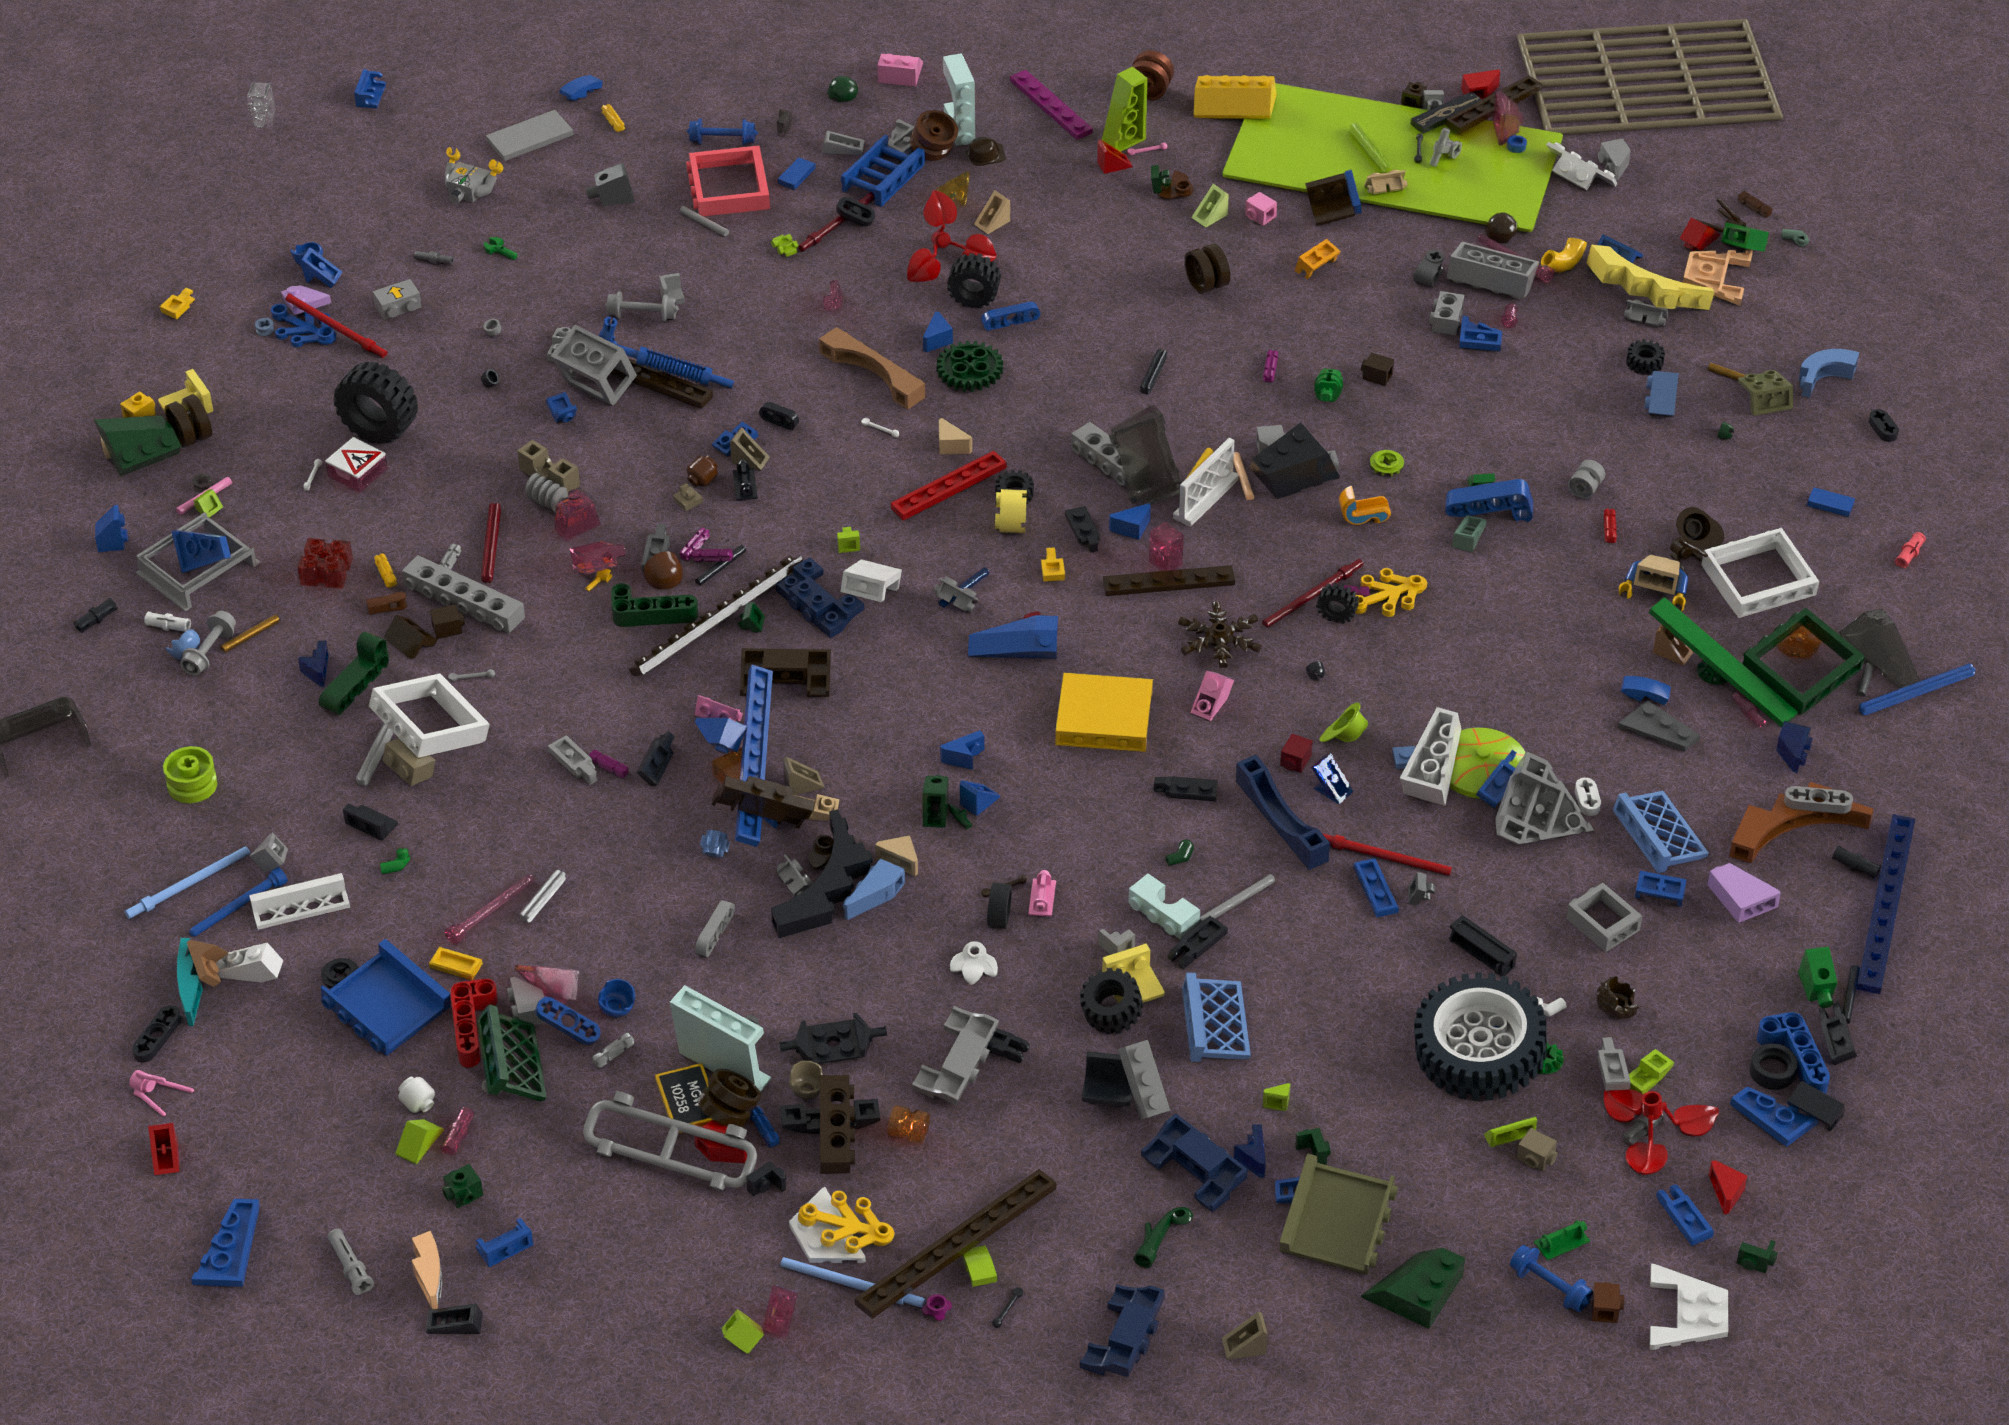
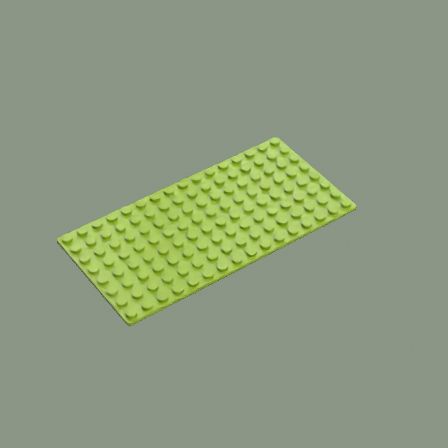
(1312, 141)

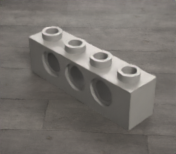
(1098, 450)

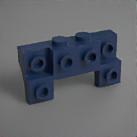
(815, 602)
(1198, 1156)
(1130, 1333)

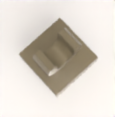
(687, 497)

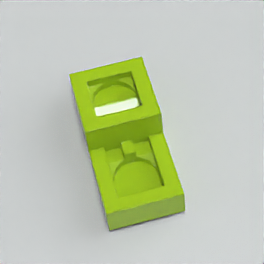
(1650, 1071)
(979, 1266)

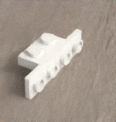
(1576, 170)

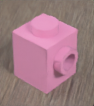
(1261, 208)

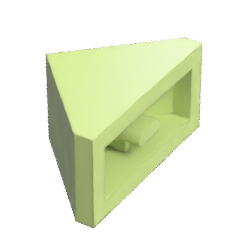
(1212, 207)

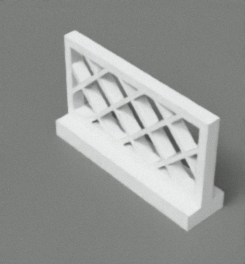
(1207, 484)

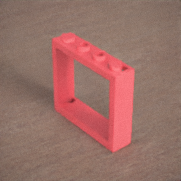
(729, 203)

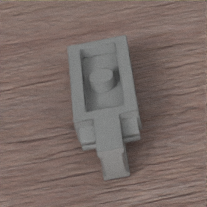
(573, 759)
(1613, 1066)

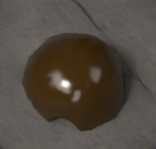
(1501, 227)

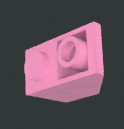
(1211, 695)

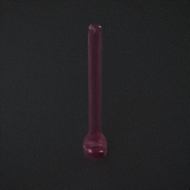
(1544, 272)
(456, 932)

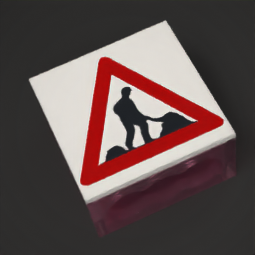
(356, 465)

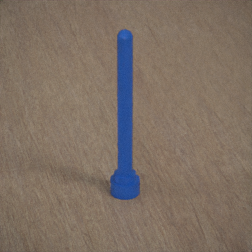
(275, 878)

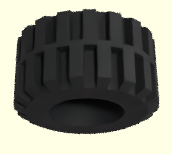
(978, 269)
(1106, 985)

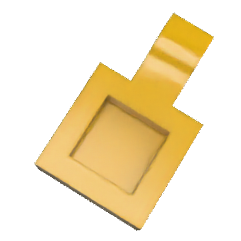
(177, 305)
(1051, 567)

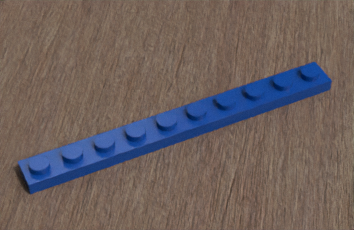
(754, 746)

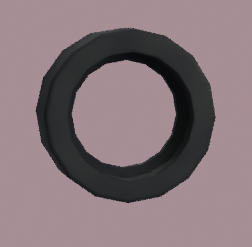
(999, 905)
(1770, 1080)

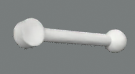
(895, 433)
(317, 463)

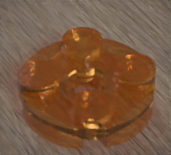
(1800, 649)

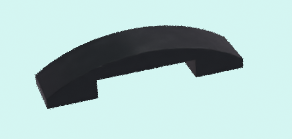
(808, 1121)

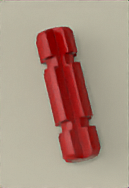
(1610, 525)

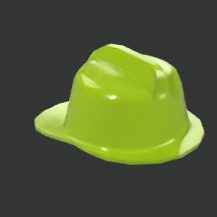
(1347, 726)

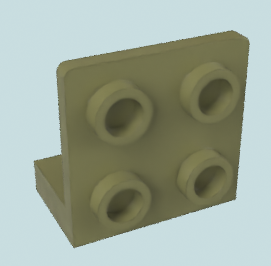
(1768, 392)

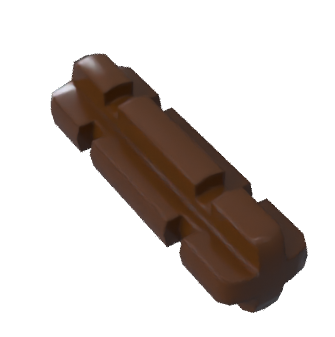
(1755, 204)

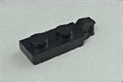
(1083, 527)
(656, 759)
(1187, 788)

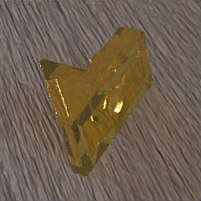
(957, 188)

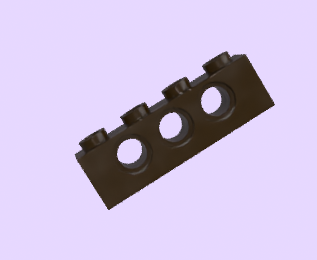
(836, 1159)

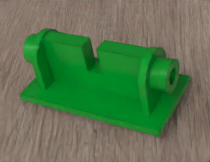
(1563, 1240)

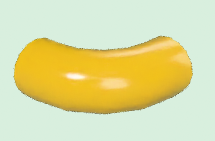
(1567, 257)

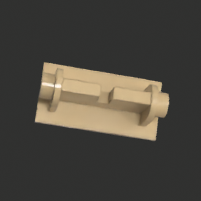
(1377, 182)

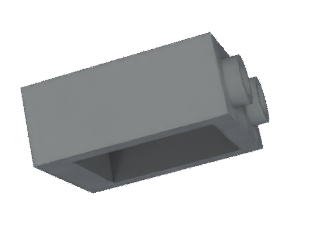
(1616, 933)

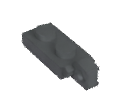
(656, 543)

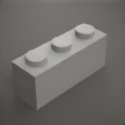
(1144, 1079)

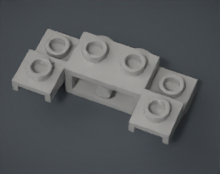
(960, 1066)

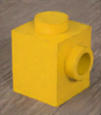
(138, 406)

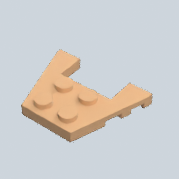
(1710, 269)

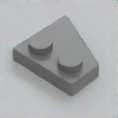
(901, 137)

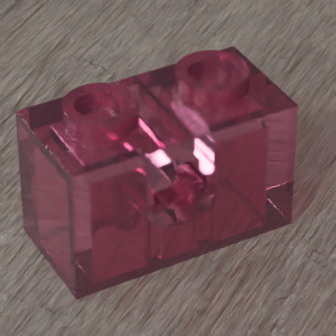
(1166, 547)

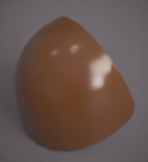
(663, 571)

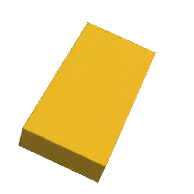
(455, 963)

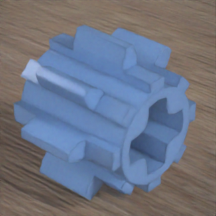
(714, 843)

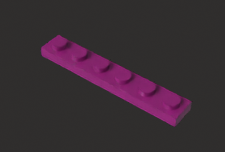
(1051, 104)

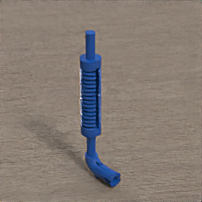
(665, 362)

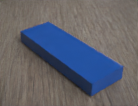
(1375, 887)

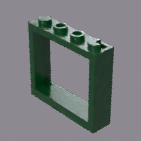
(1803, 702)

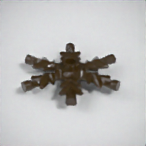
(1219, 634)

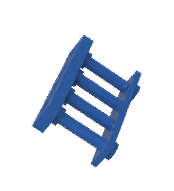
(889, 183)

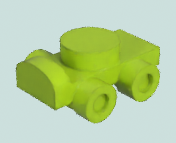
(785, 245)

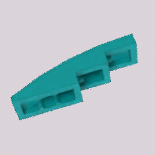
(188, 982)

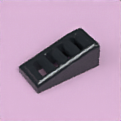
(466, 1326)

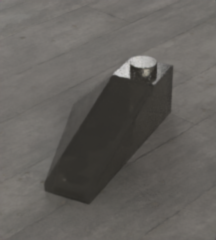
(1882, 645)

